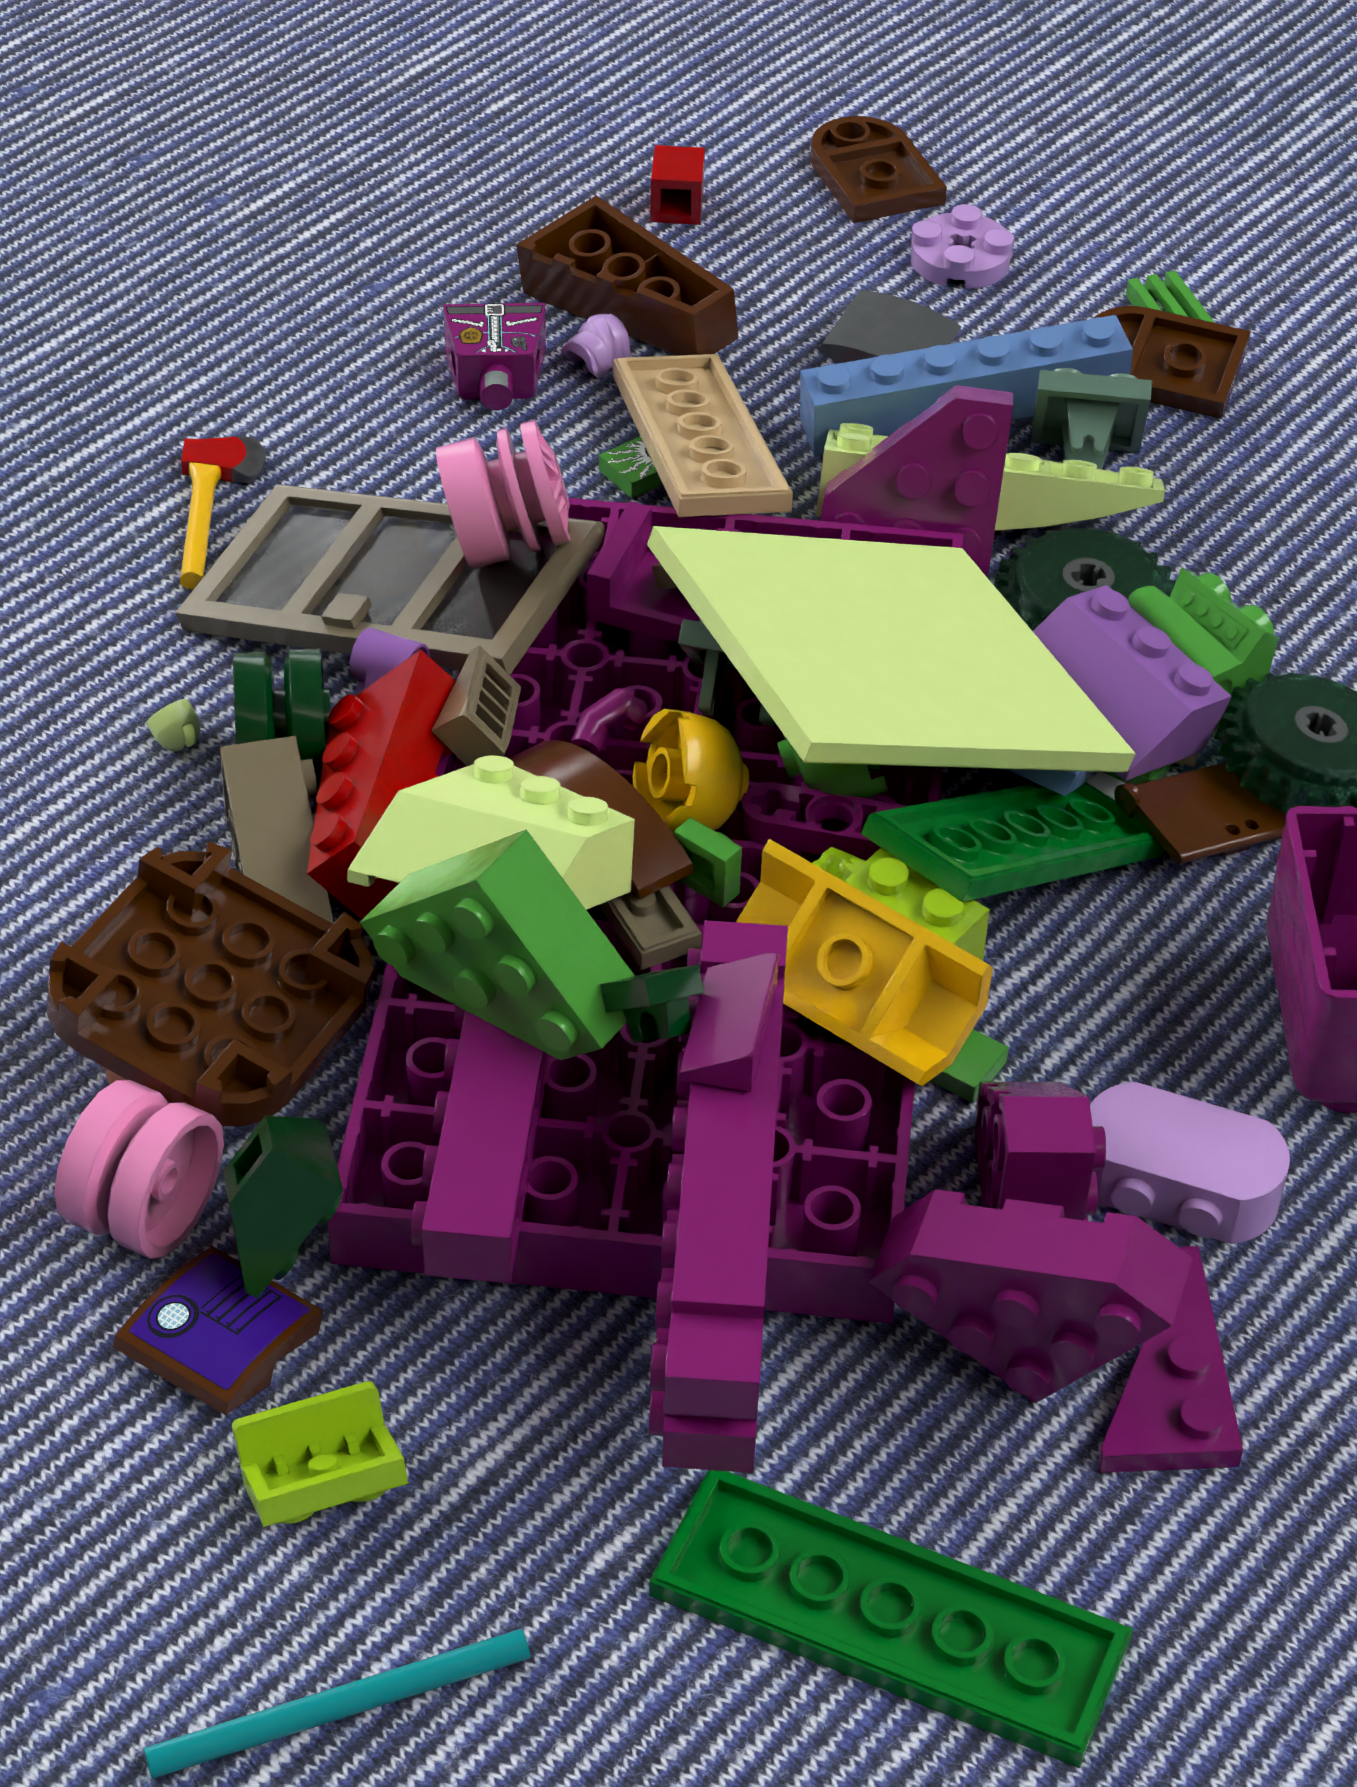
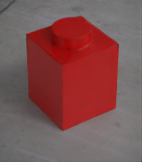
(677, 184)

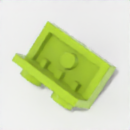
(317, 1454)

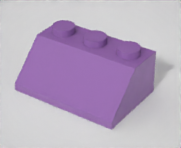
(1135, 678)

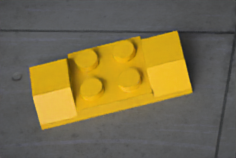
(869, 968)

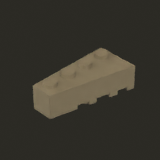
(272, 818)

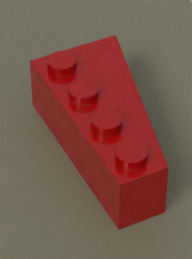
(371, 752)

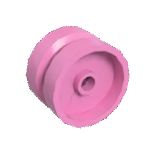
(139, 1168)

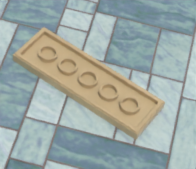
(701, 436)

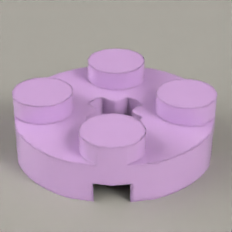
(961, 248)

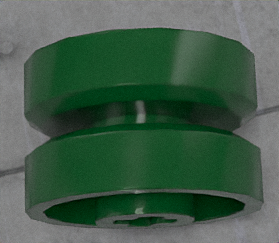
(279, 713)

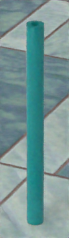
(336, 1703)

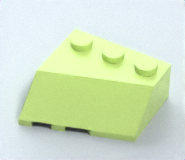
(492, 801)

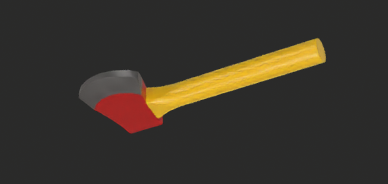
(206, 462)

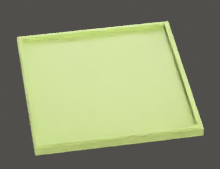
(887, 653)

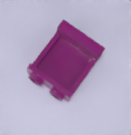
(623, 584)

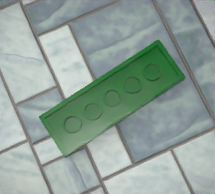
(1011, 838)
(893, 1615)

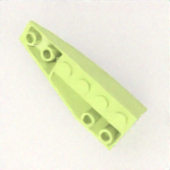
(1031, 489)

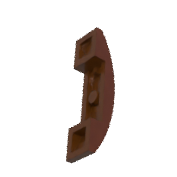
(656, 851)

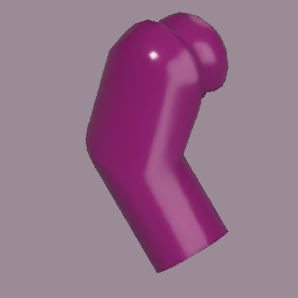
(598, 718)

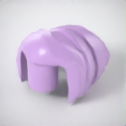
(598, 343)

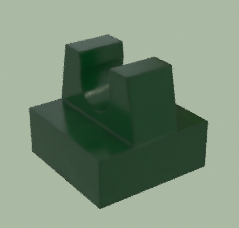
(655, 1001)

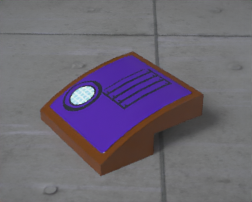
(213, 1334)

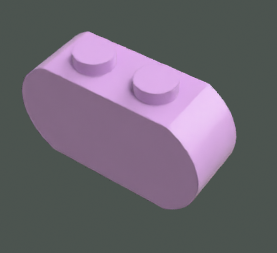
(1189, 1162)

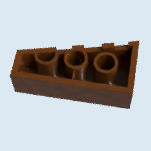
(612, 265)

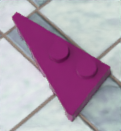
(1177, 1396)

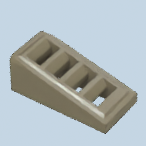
(479, 709)

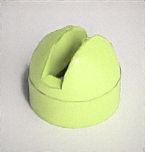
(175, 725)

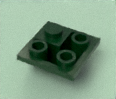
(277, 1193)

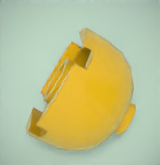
(690, 769)

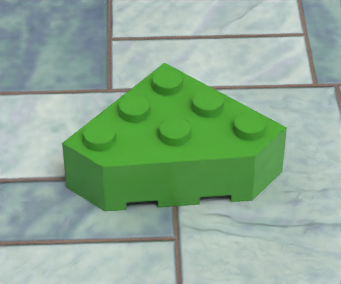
(504, 944)

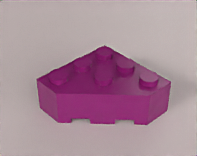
(933, 472)
(1038, 1146)
(1028, 1287)

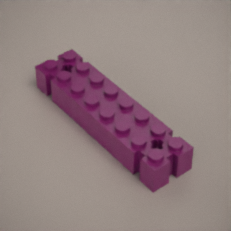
(717, 1241)

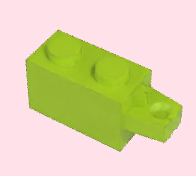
(913, 896)

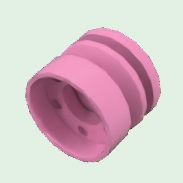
(503, 494)

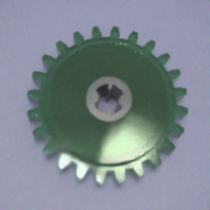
(1072, 563)
(1292, 740)

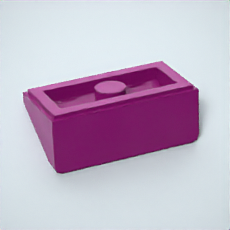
(731, 1023)

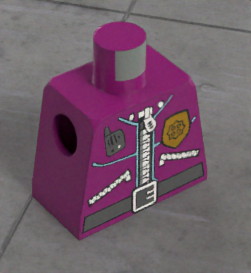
(495, 350)

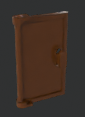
(1200, 813)

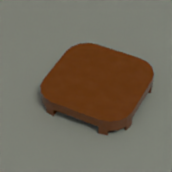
(209, 987)

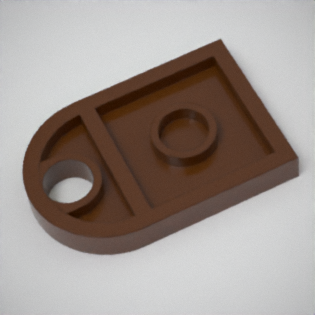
(873, 168)
(1185, 357)

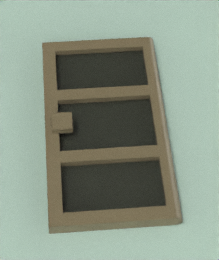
(334, 562)

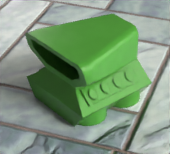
(1211, 628)

